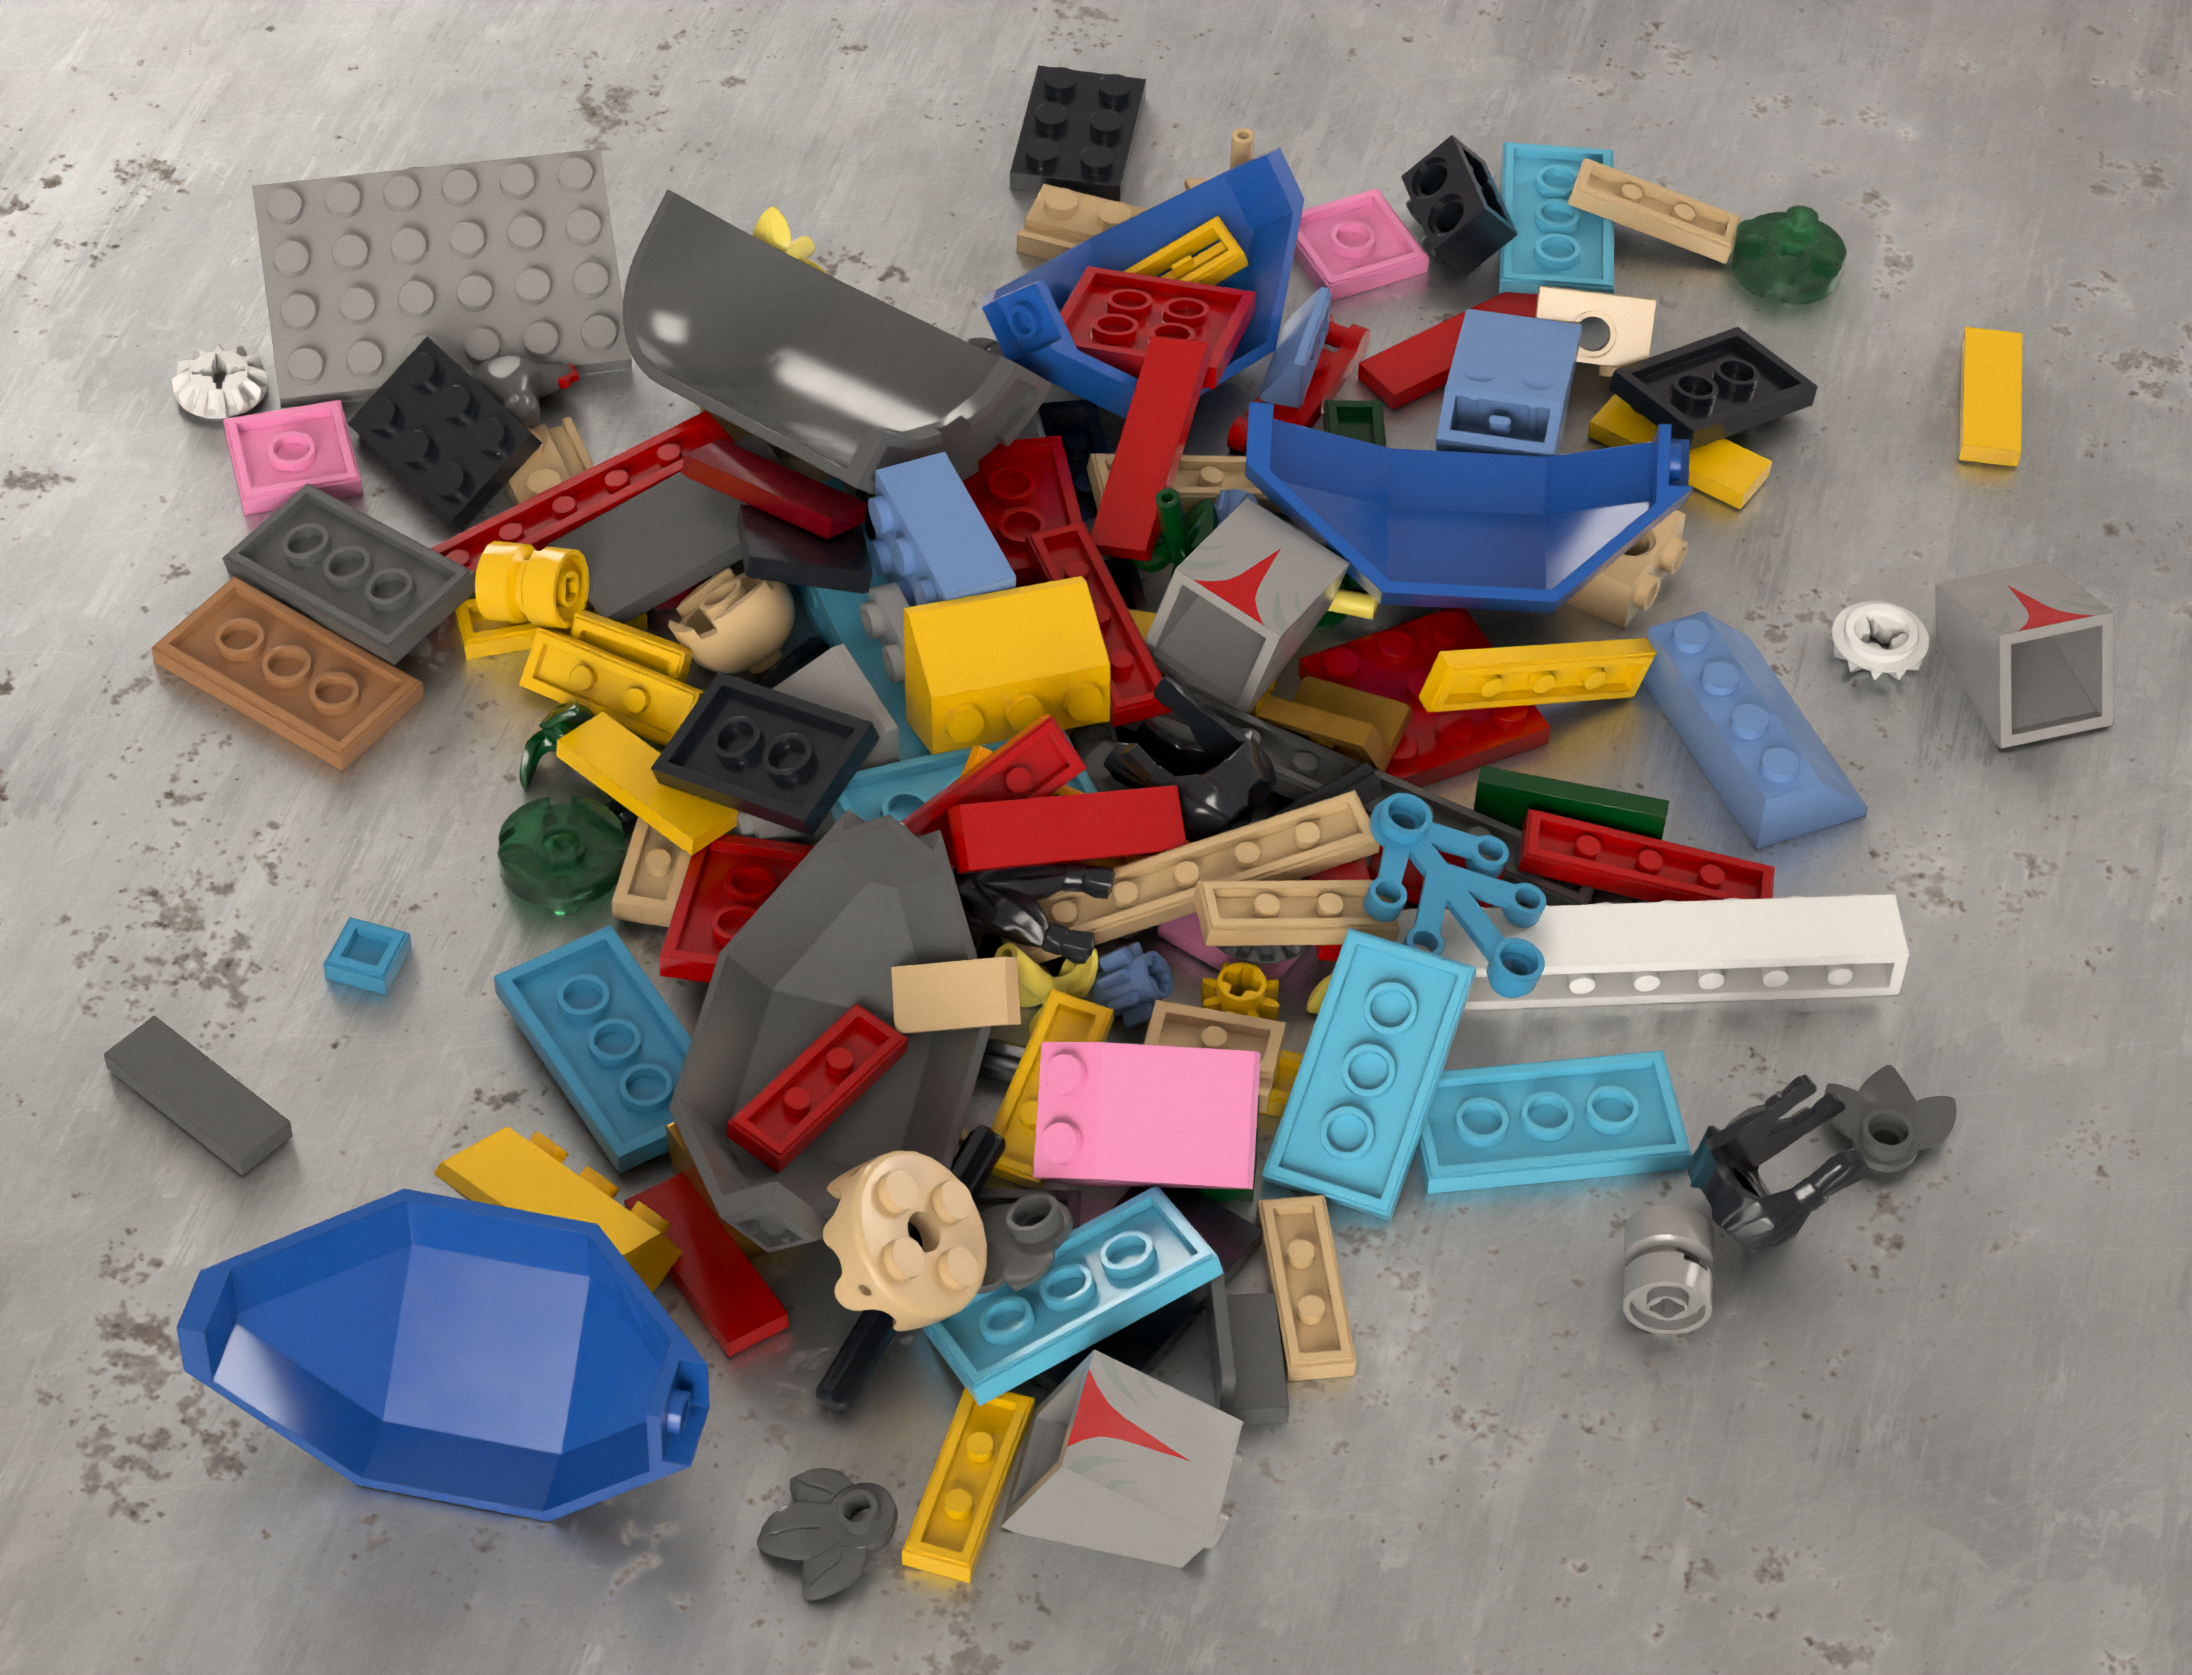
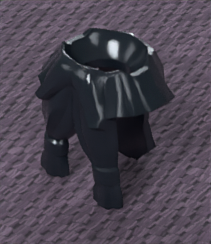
(1223, 774)
(1007, 907)
(1730, 1158)

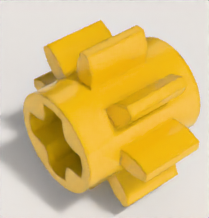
(1243, 991)

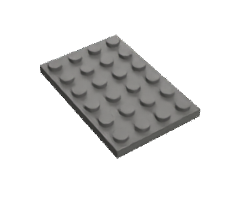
(458, 253)

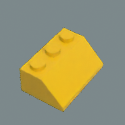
(1003, 660)
(531, 1178)

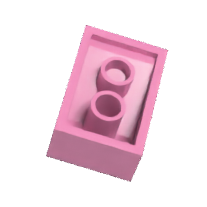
(1146, 1116)

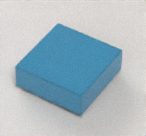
(367, 956)

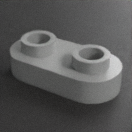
(884, 619)

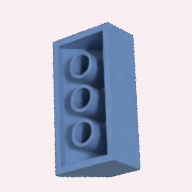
(1746, 732)

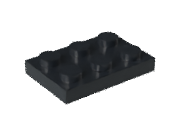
(1078, 132)
(1713, 387)
(444, 433)
(765, 753)

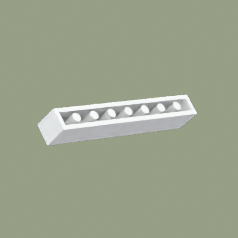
(1696, 951)

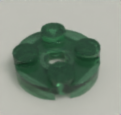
(1762, 262)
(567, 881)

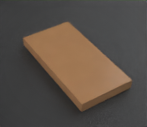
(288, 673)

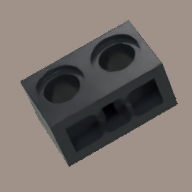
(1457, 206)

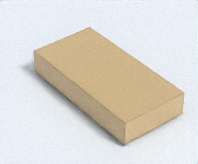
(956, 995)

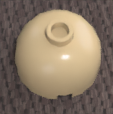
(735, 623)

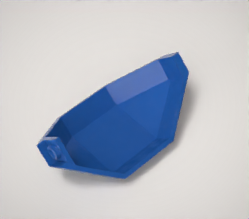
(1255, 203)
(1466, 523)
(454, 1354)

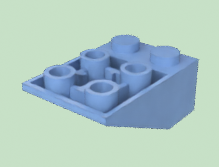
(1509, 385)

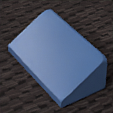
(1297, 352)

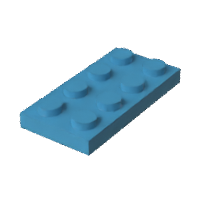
(602, 1040)

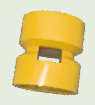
(531, 585)

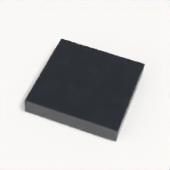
(793, 555)

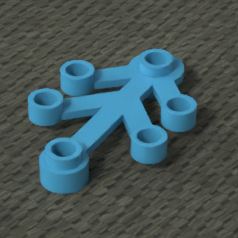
(1406, 830)

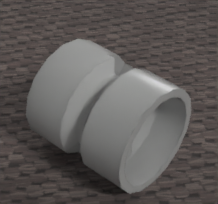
(1668, 1269)

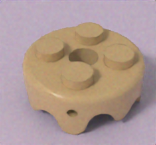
(883, 1263)

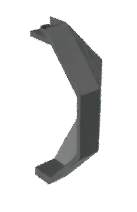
(813, 950)

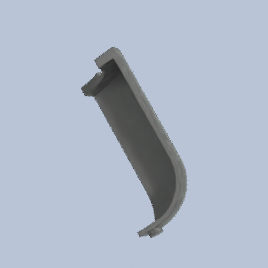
(810, 355)

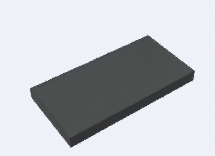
(659, 542)
(351, 573)

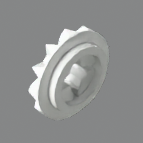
(243, 385)
(1889, 625)

